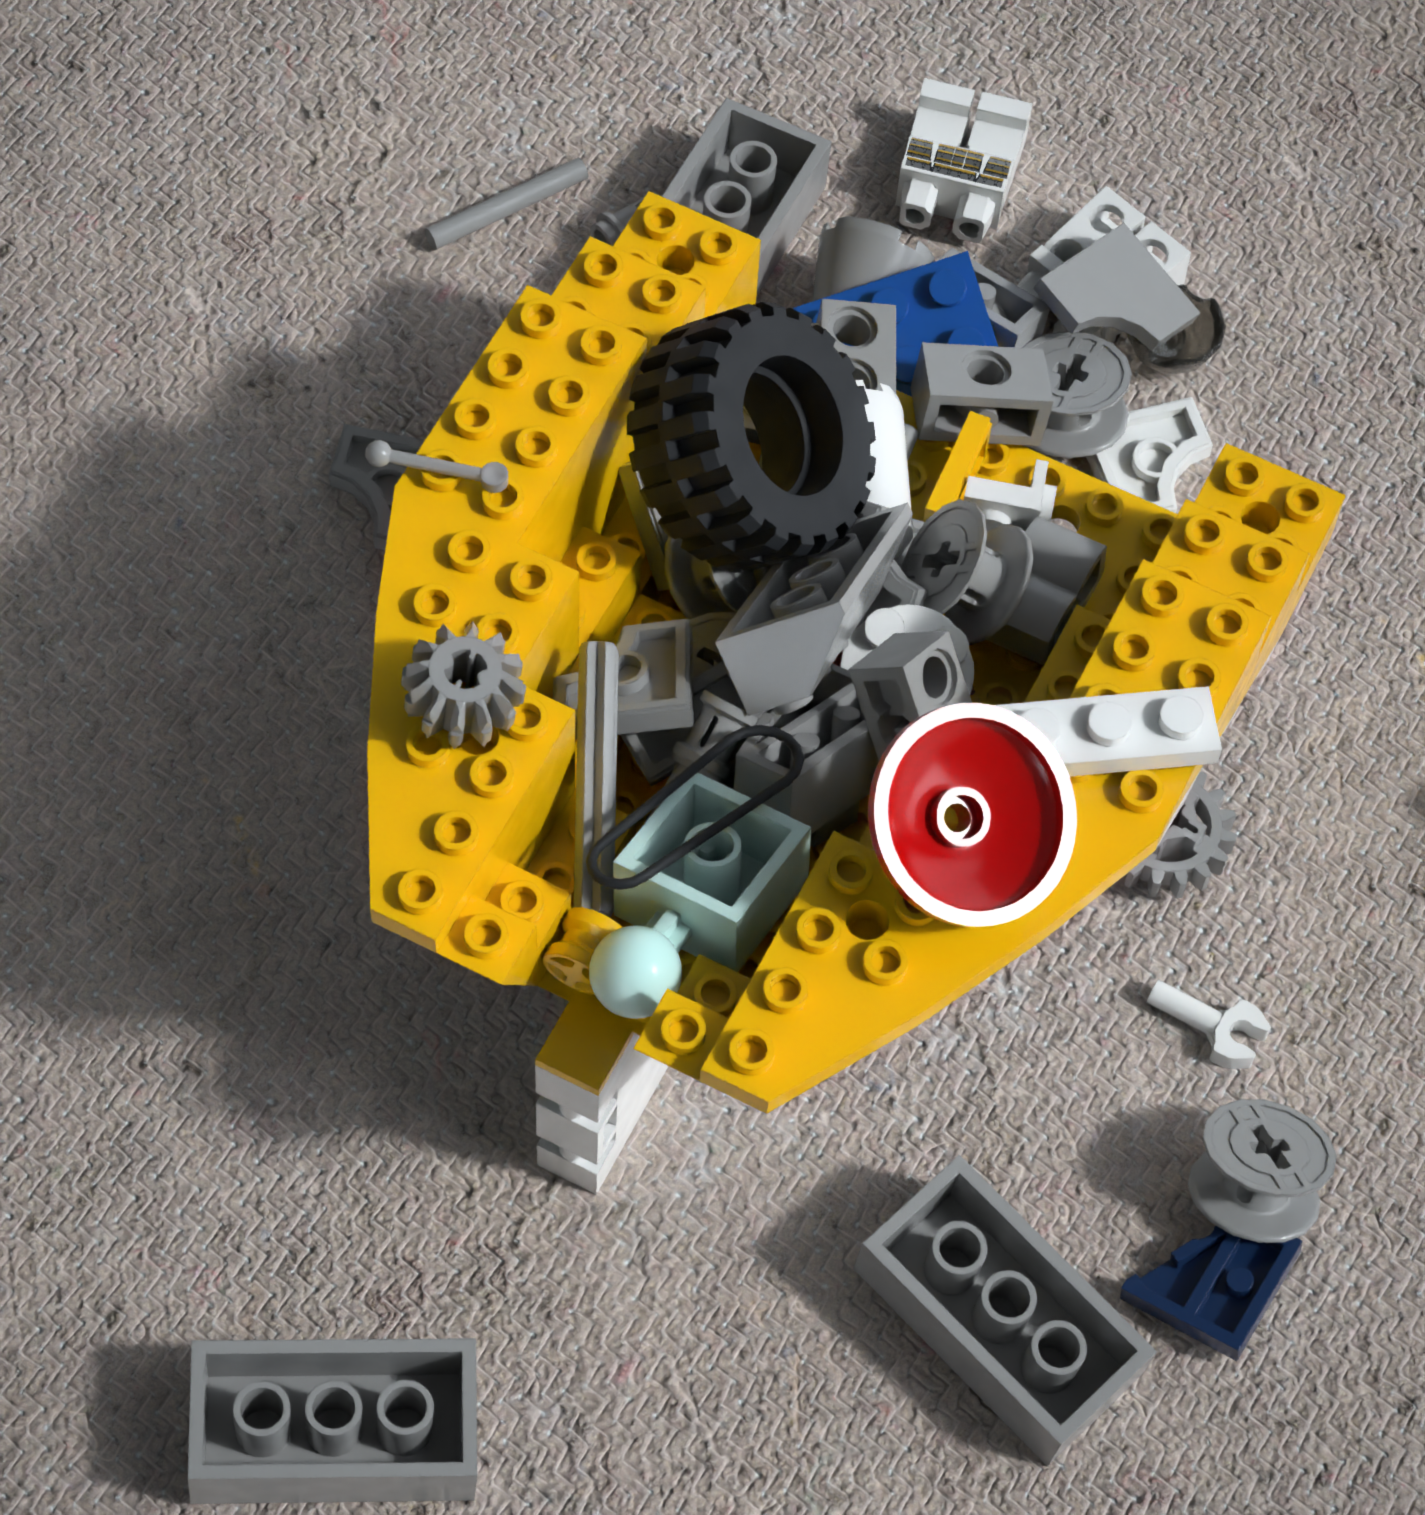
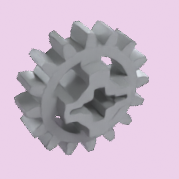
(1185, 849)

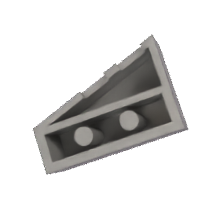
(835, 753)

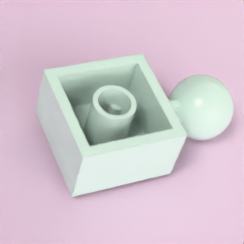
(706, 903)

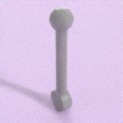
(492, 475)

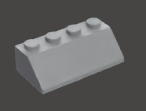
(806, 613)

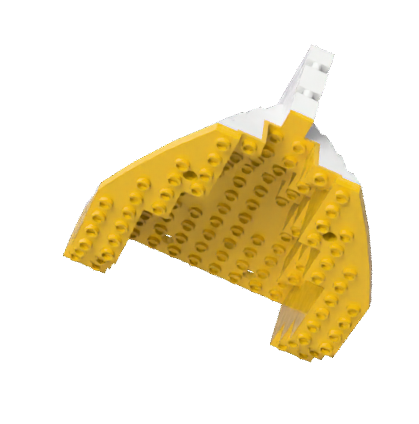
(482, 839)

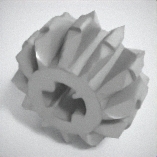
(459, 661)

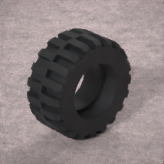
(697, 449)

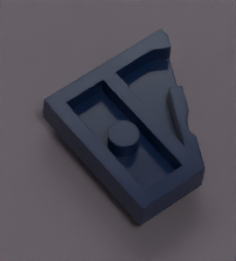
(1215, 1288)

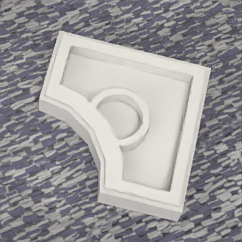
(1154, 451)

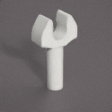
(1215, 1023)

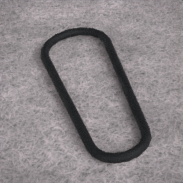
(673, 785)

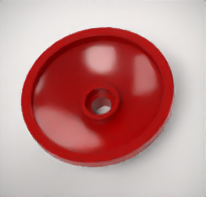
(1009, 806)

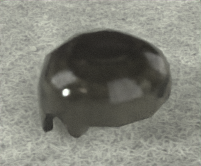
(1190, 346)

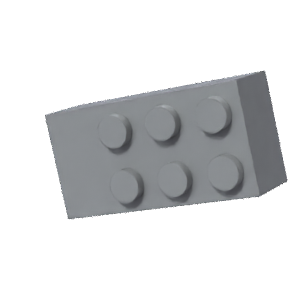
(754, 178)
(1003, 1309)
(332, 1421)

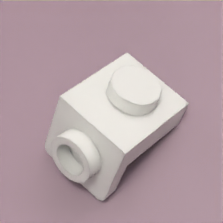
(1010, 502)

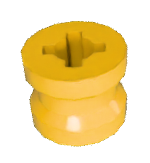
(571, 956)

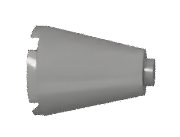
(862, 253)

